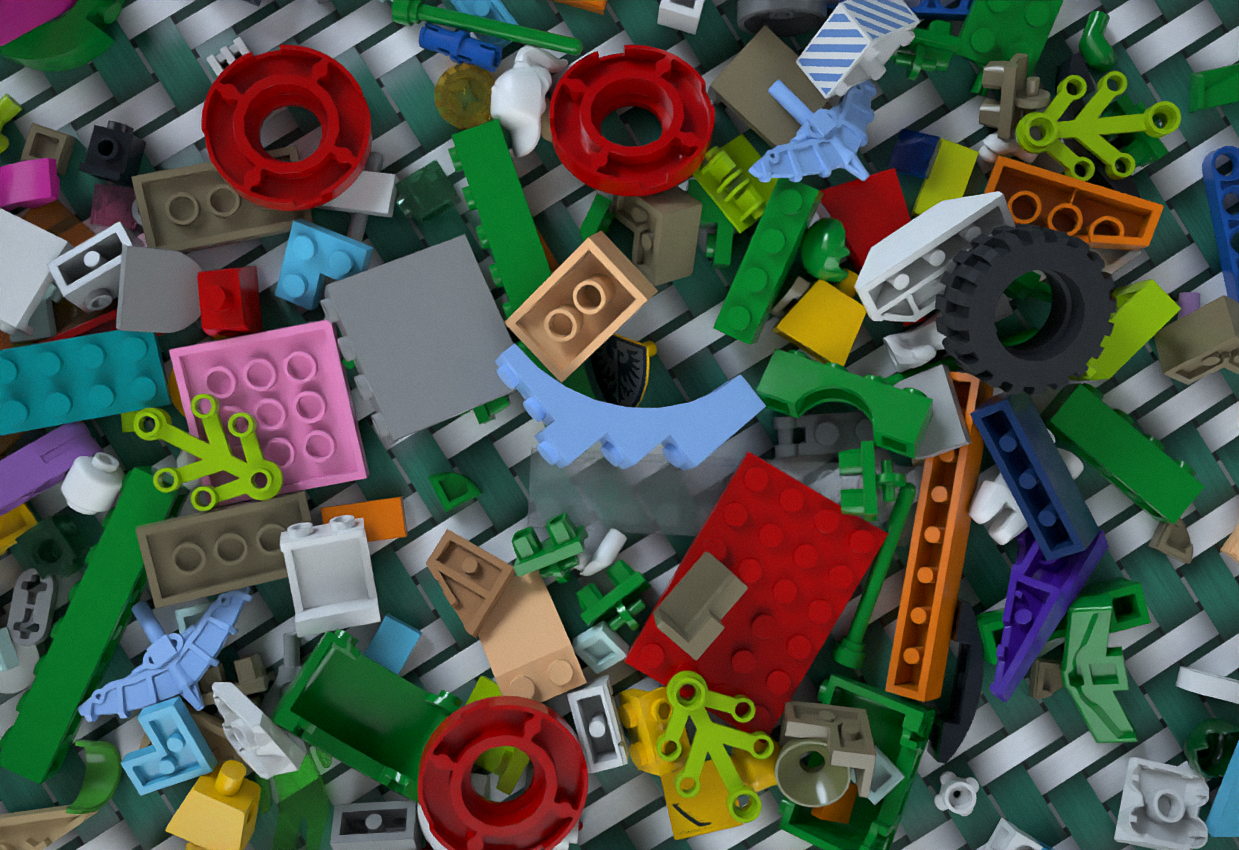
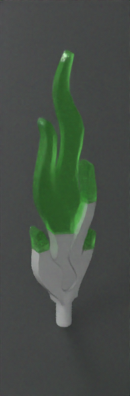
(299, 791)

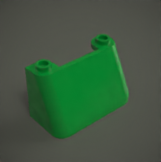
(362, 713)
(901, 732)

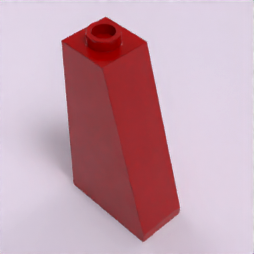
(868, 214)

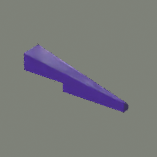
(1036, 604)

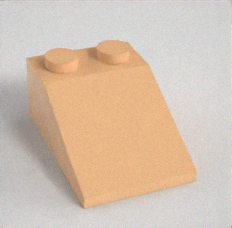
(580, 305)
(529, 643)

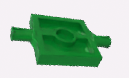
(1005, 27)

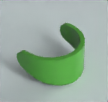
(100, 778)

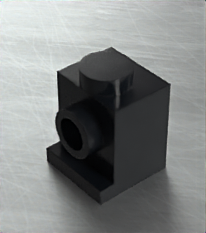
(124, 159)

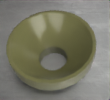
(810, 785)

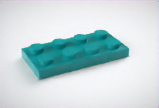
(80, 379)

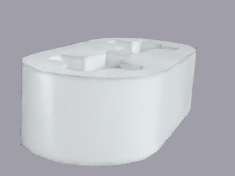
(1208, 684)

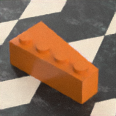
(1074, 206)

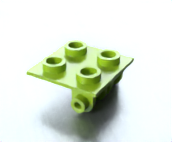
(731, 185)

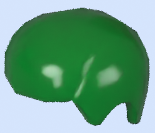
(824, 249)

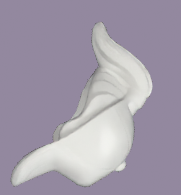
(520, 96)

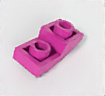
(29, 184)

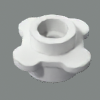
(964, 802)

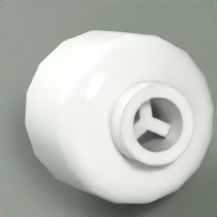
(93, 483)

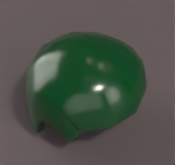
(1211, 747)

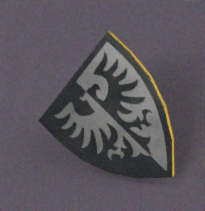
(623, 369)

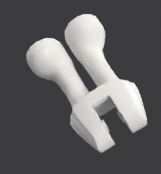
(993, 495)

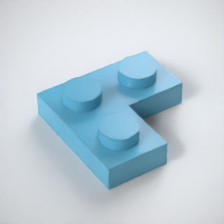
(312, 256)
(176, 752)

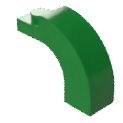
(67, 41)

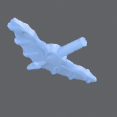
(824, 139)
(172, 661)

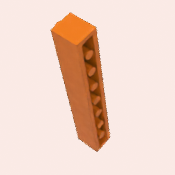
(937, 557)

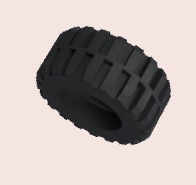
(1071, 331)

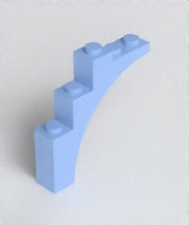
(627, 433)

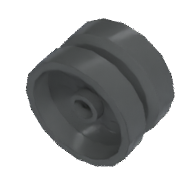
(781, 16)

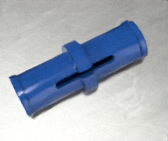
(460, 47)

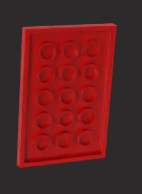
(799, 574)

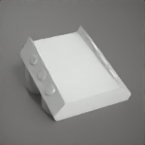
(254, 734)
(1162, 807)

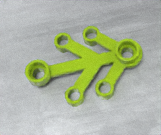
(1088, 127)
(214, 456)
(710, 738)

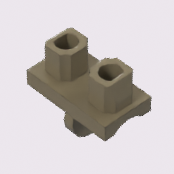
(1011, 79)
(251, 679)

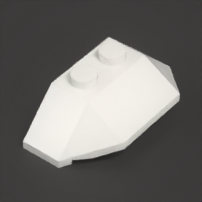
(907, 266)

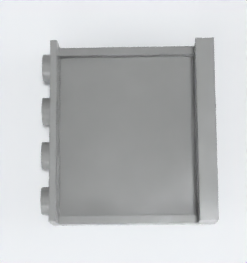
(421, 337)

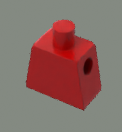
(230, 302)

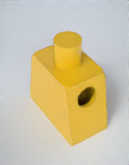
(824, 320)
(219, 809)

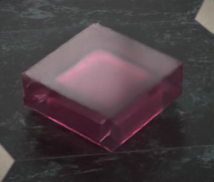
(113, 205)

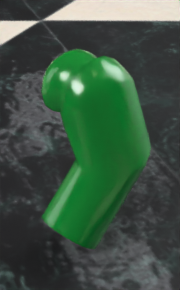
(1093, 44)

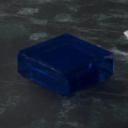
(915, 153)

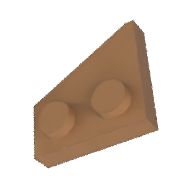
(469, 579)

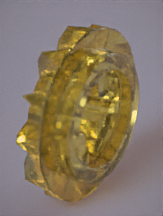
(456, 81)

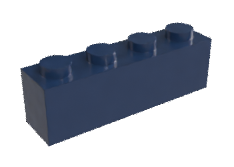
(1035, 474)

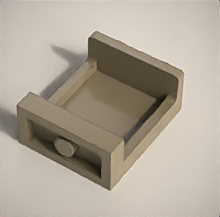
(746, 83)

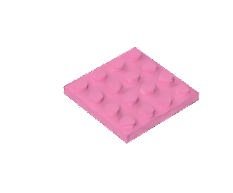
(293, 390)

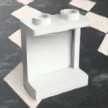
(24, 270)
(330, 575)

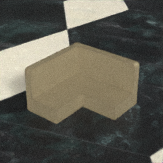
(663, 231)
(1201, 342)
(698, 603)
(844, 730)

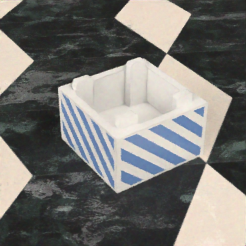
(856, 44)

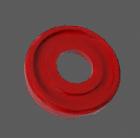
(280, 78)
(642, 79)
(531, 821)

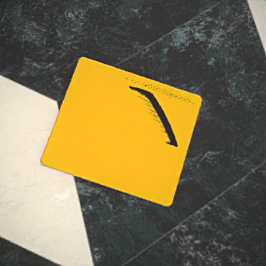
(703, 812)

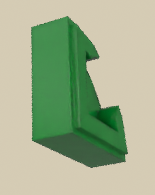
(453, 489)

